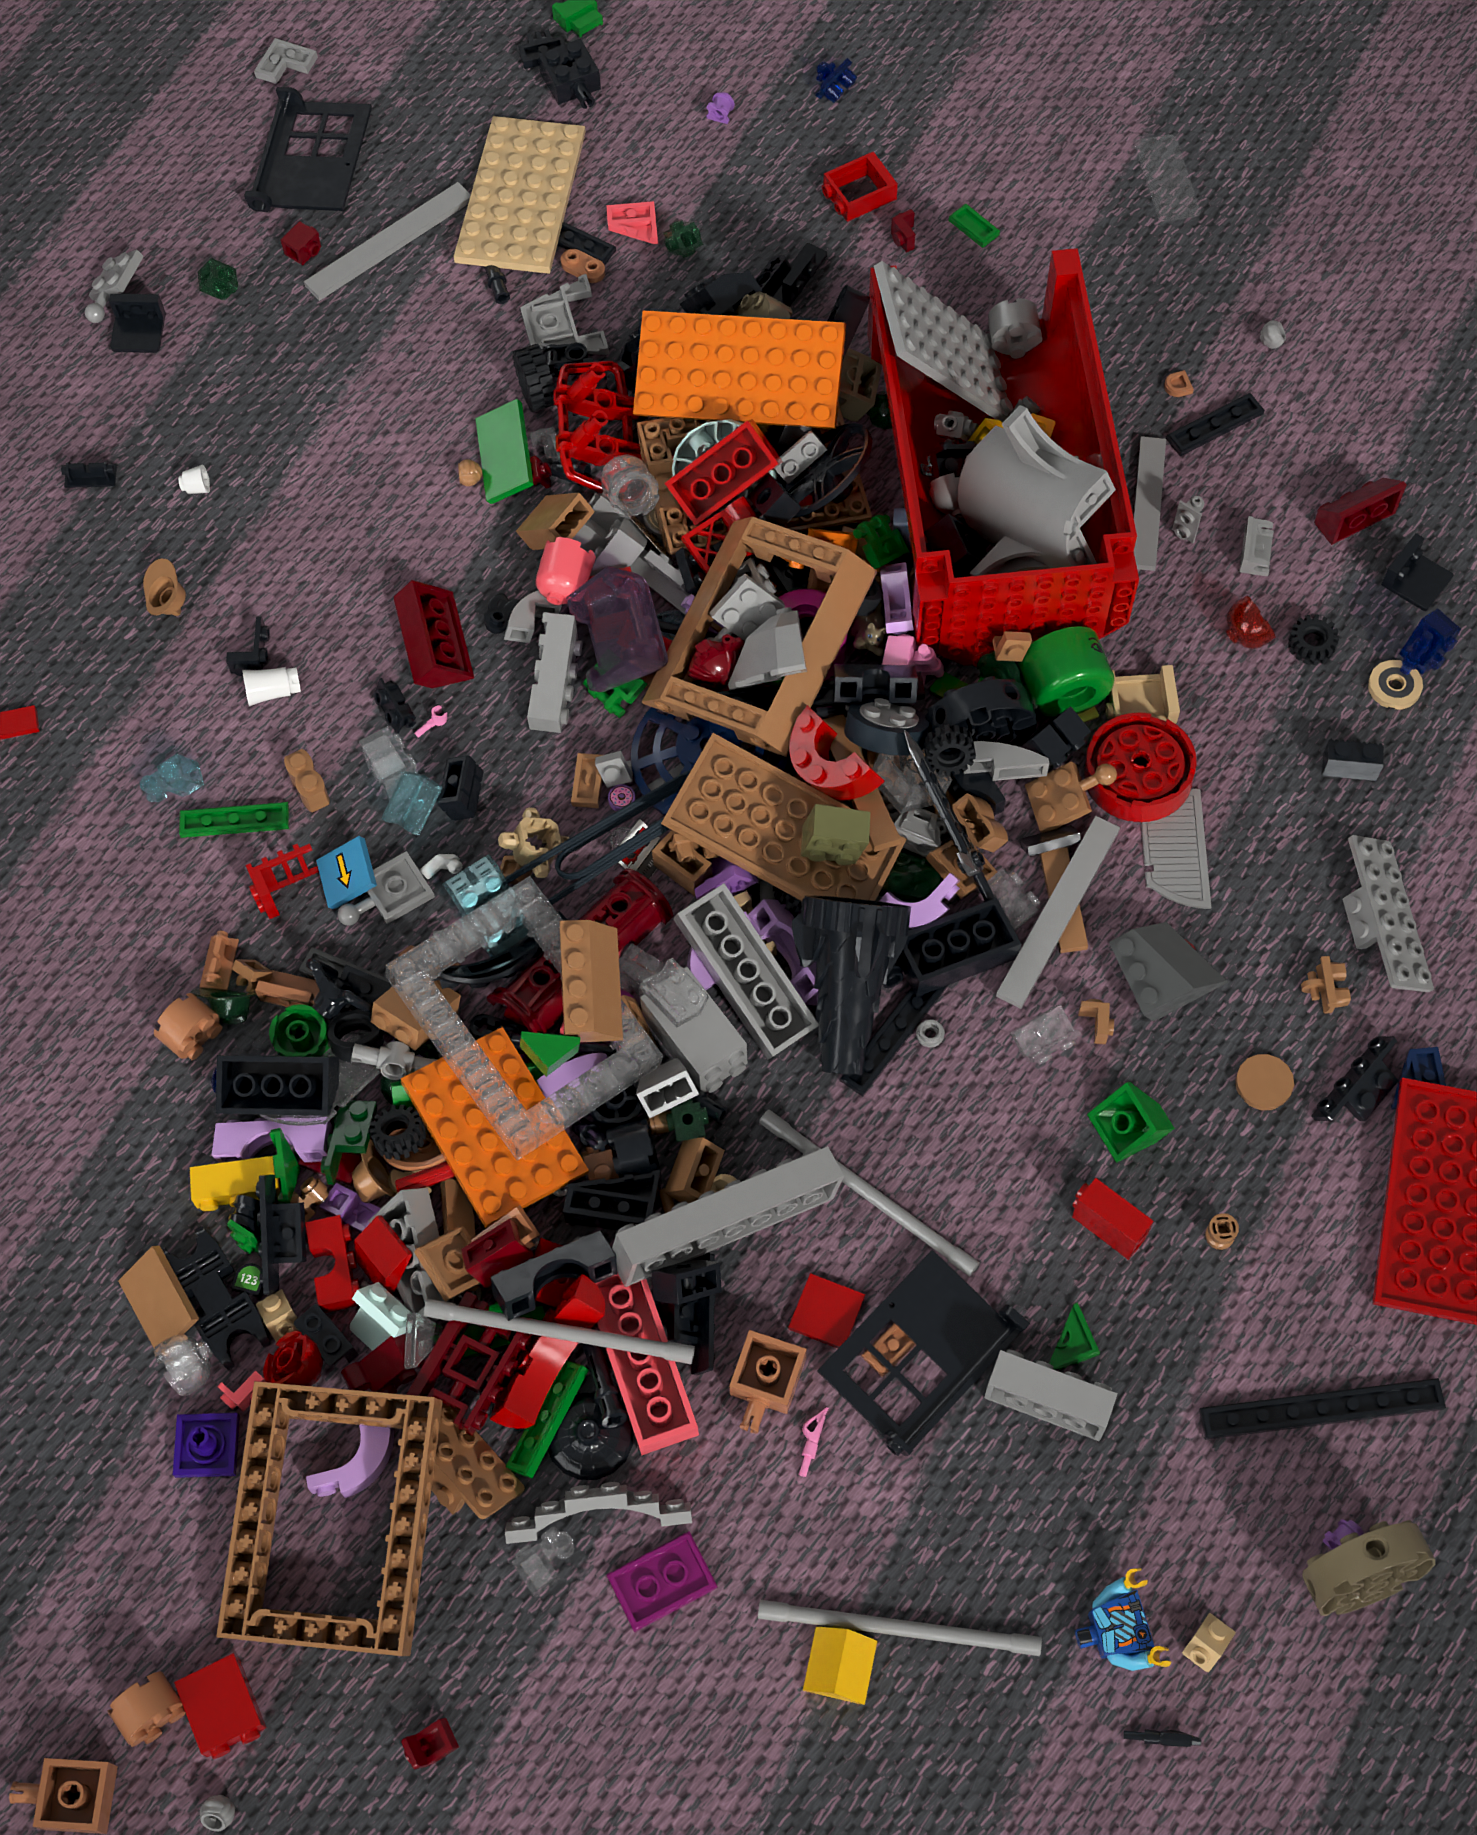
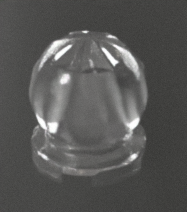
(629, 486)

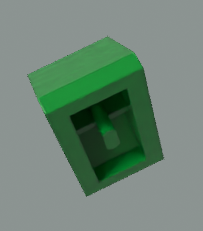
(548, 1050)

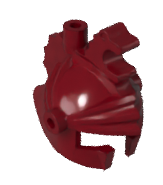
(715, 661)

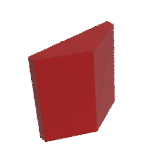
(382, 1254)

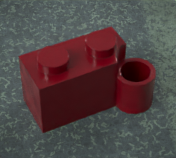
(381, 1369)

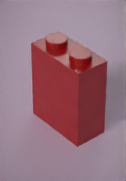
(1111, 1217)
(220, 1706)

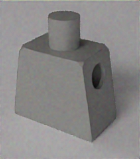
(666, 1087)

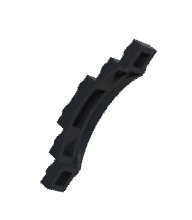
(494, 968)

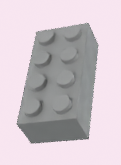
(1051, 1394)

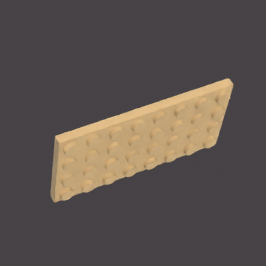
(520, 195)

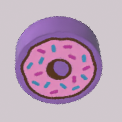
(620, 796)

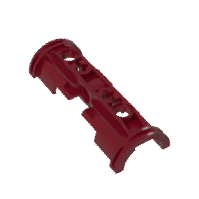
(542, 1004)

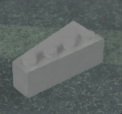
(554, 673)
(414, 1222)

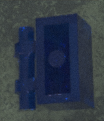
(1429, 643)

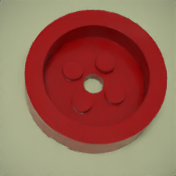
(1142, 791)

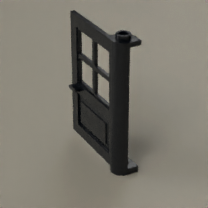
(307, 180)
(944, 1322)

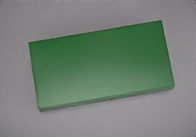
(974, 225)

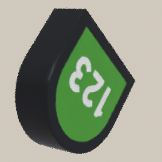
(248, 1280)

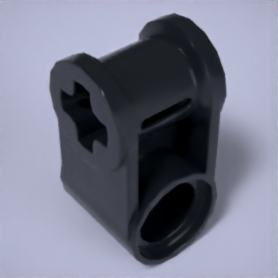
(563, 355)

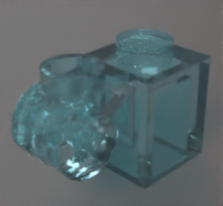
(174, 775)

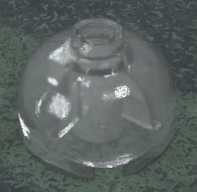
(185, 1362)

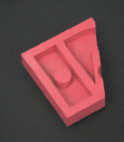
(633, 220)

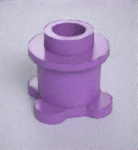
(720, 107)
(1332, 1540)

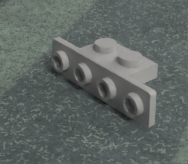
(661, 577)

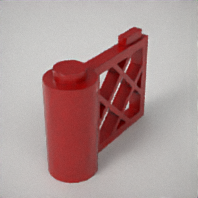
(735, 511)

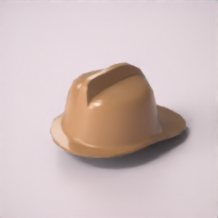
(162, 589)
(371, 1176)

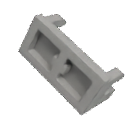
(1256, 547)

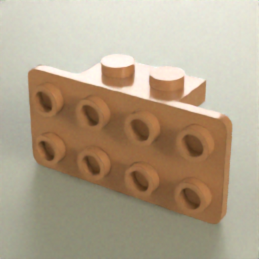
(470, 1471)

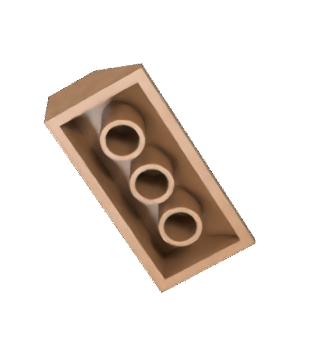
(590, 981)

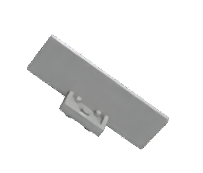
(1383, 915)

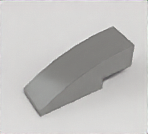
(1007, 761)

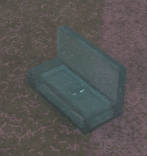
(412, 802)

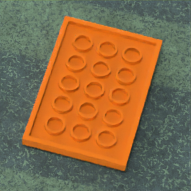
(472, 1146)

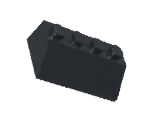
(276, 1084)

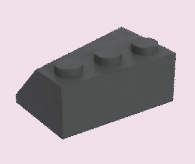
(1163, 969)

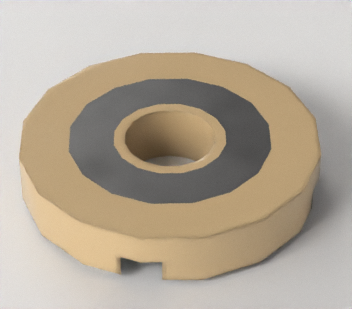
(1394, 698)

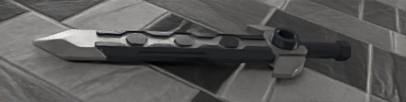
(970, 860)

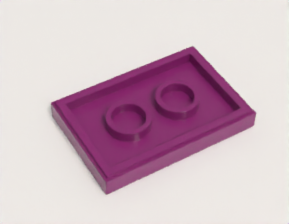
(661, 1581)

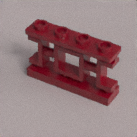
(447, 1355)

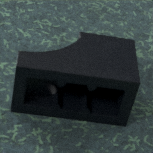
(980, 786)

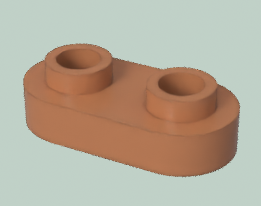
(582, 265)

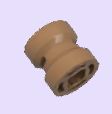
(1218, 1237)

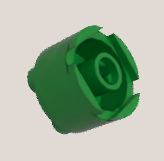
(299, 1032)

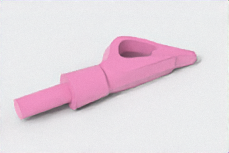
(810, 1448)

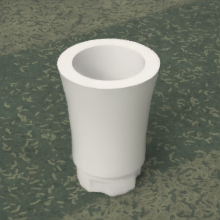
(270, 684)

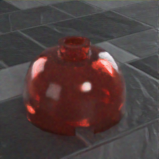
(1248, 625)

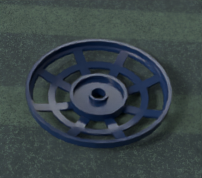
(687, 748)

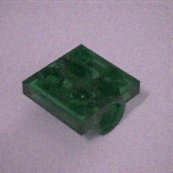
(911, 878)

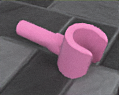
(435, 720)

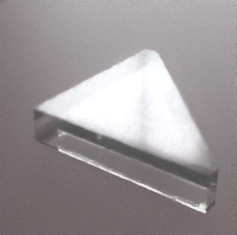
(420, 1338)

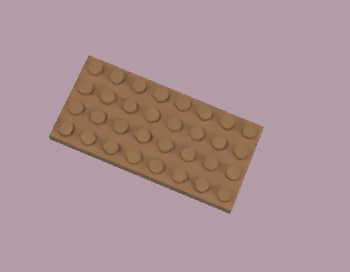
(756, 822)

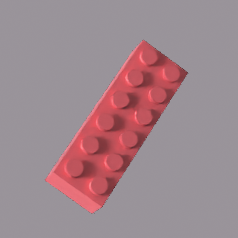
(647, 1383)

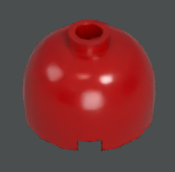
(294, 1362)

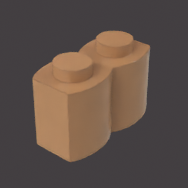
(306, 780)
(980, 823)

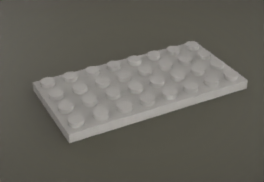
(942, 343)

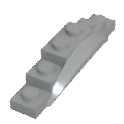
(585, 1499)

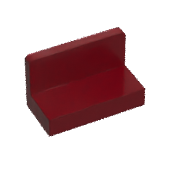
(495, 1252)

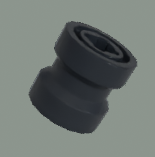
(245, 1212)

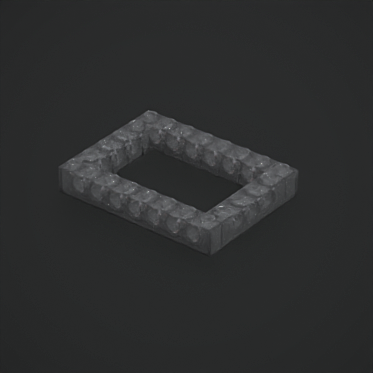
(519, 1129)

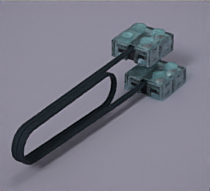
(486, 881)

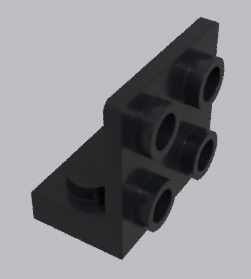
(1416, 576)

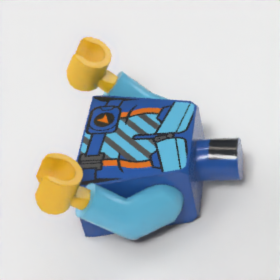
(1121, 1627)

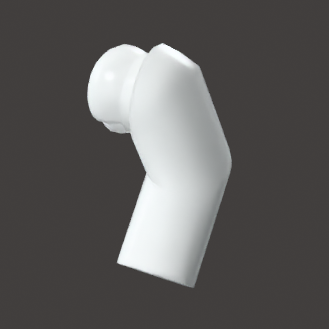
(442, 861)

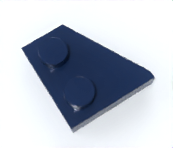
(1421, 1065)

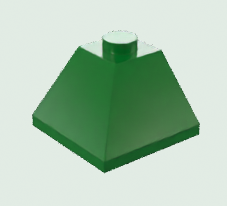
(1129, 1121)

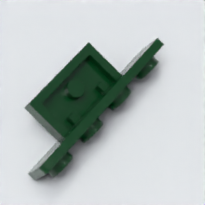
(349, 1134)

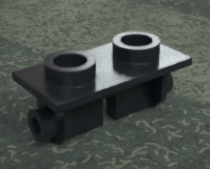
(89, 475)
(389, 697)

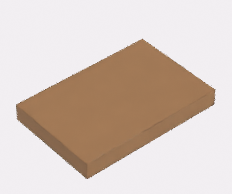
(158, 1297)

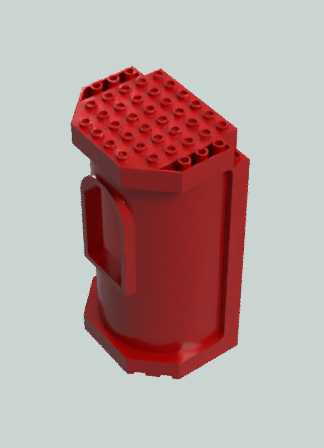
(1069, 387)

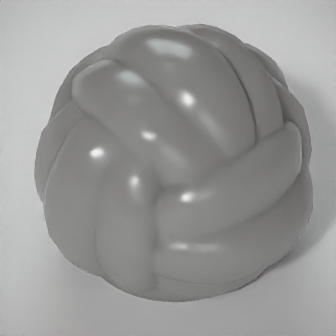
(1273, 334)
(217, 1812)

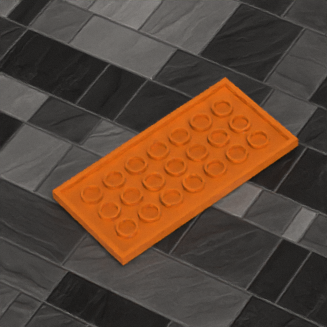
(739, 369)

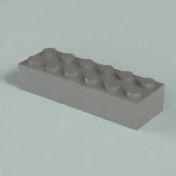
(745, 971)

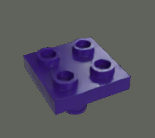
(206, 1445)

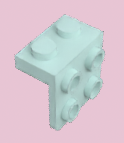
(378, 1315)

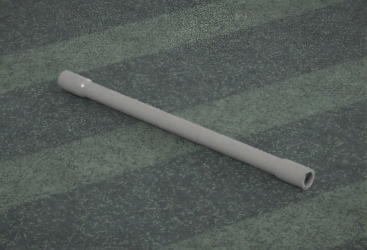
(954, 1254)
(667, 1350)
(1012, 1642)

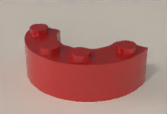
(810, 758)

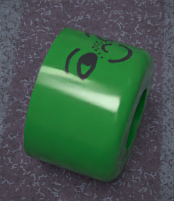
(1066, 671)

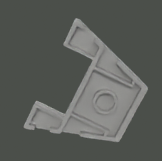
(551, 322)

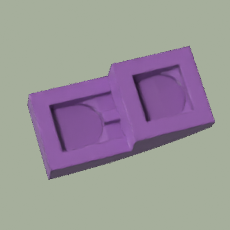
(349, 1206)

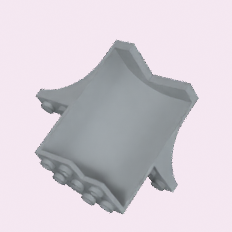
(1029, 498)

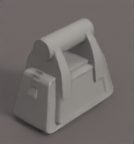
(920, 831)

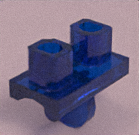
(829, 87)

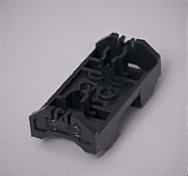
(710, 297)

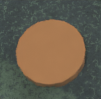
(1264, 1082)

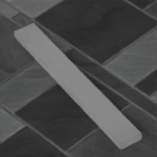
(387, 241)
(1058, 912)

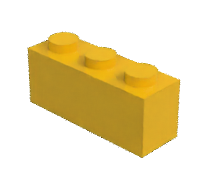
(222, 1182)

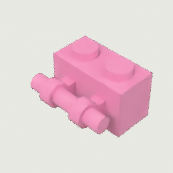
(905, 651)

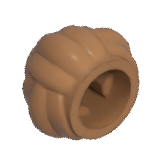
(469, 472)

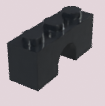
(857, 680)

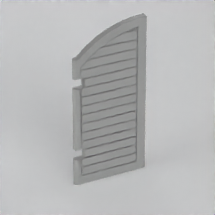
(1178, 855)

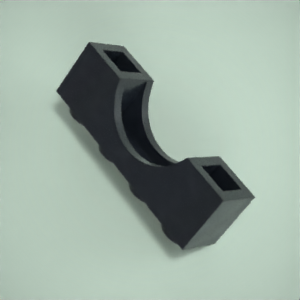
(519, 1286)

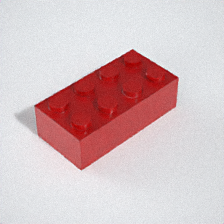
(723, 472)

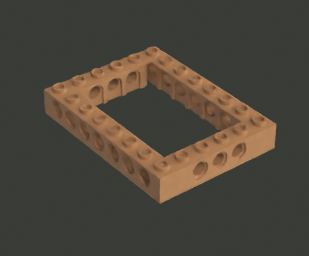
(256, 1506)

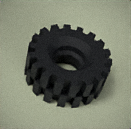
(534, 377)

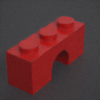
(331, 1238)

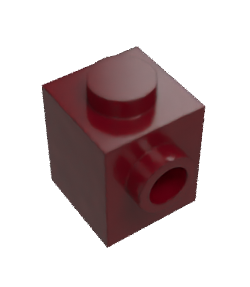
(301, 243)

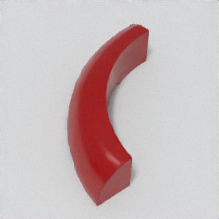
(545, 1356)

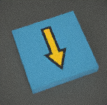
(346, 872)

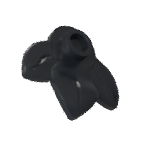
(500, 609)

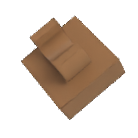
(251, 972)

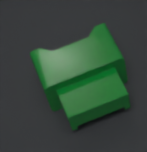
(577, 15)

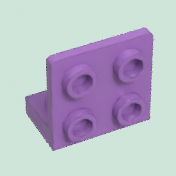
(725, 872)

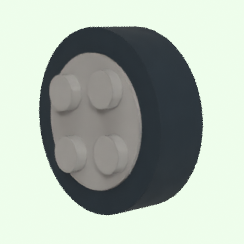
(881, 726)

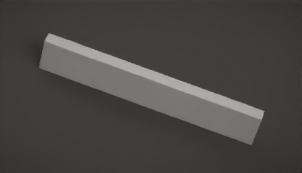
(1148, 501)

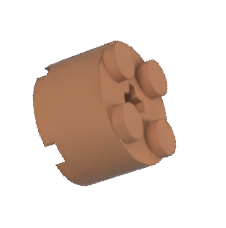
(187, 1026)
(145, 1709)

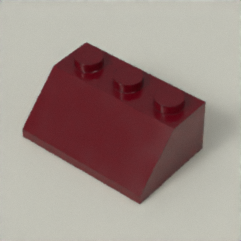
(1359, 509)

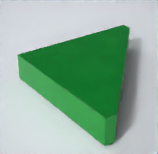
(285, 1166)
(1075, 1342)

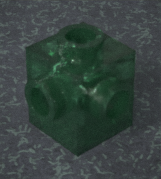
(689, 239)
(217, 279)
(692, 1130)

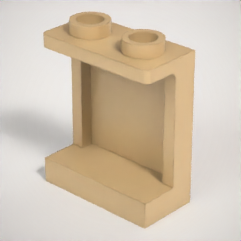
(1145, 694)

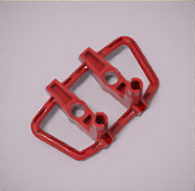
(600, 407)

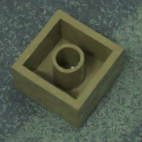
(835, 834)

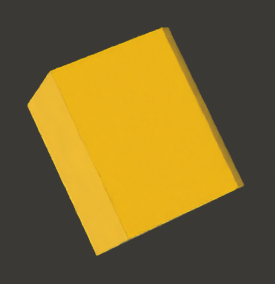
(840, 1664)

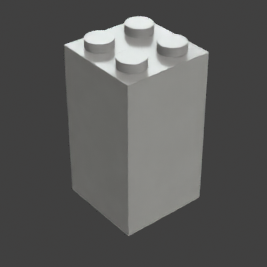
(705, 1045)

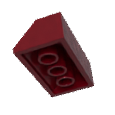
(432, 635)

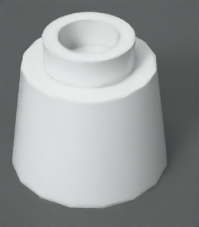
(195, 480)

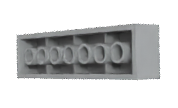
(726, 1215)

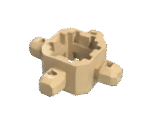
(523, 851)

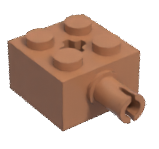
(766, 1391)
(53, 1795)

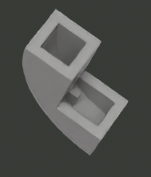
(522, 619)

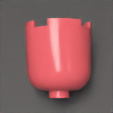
(563, 569)

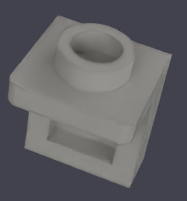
(614, 769)

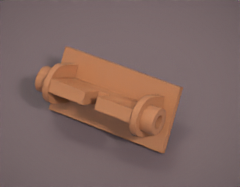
(219, 962)

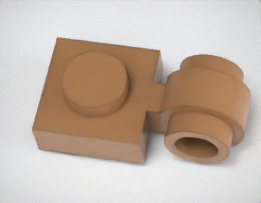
(312, 1192)

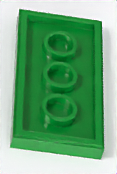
(504, 451)

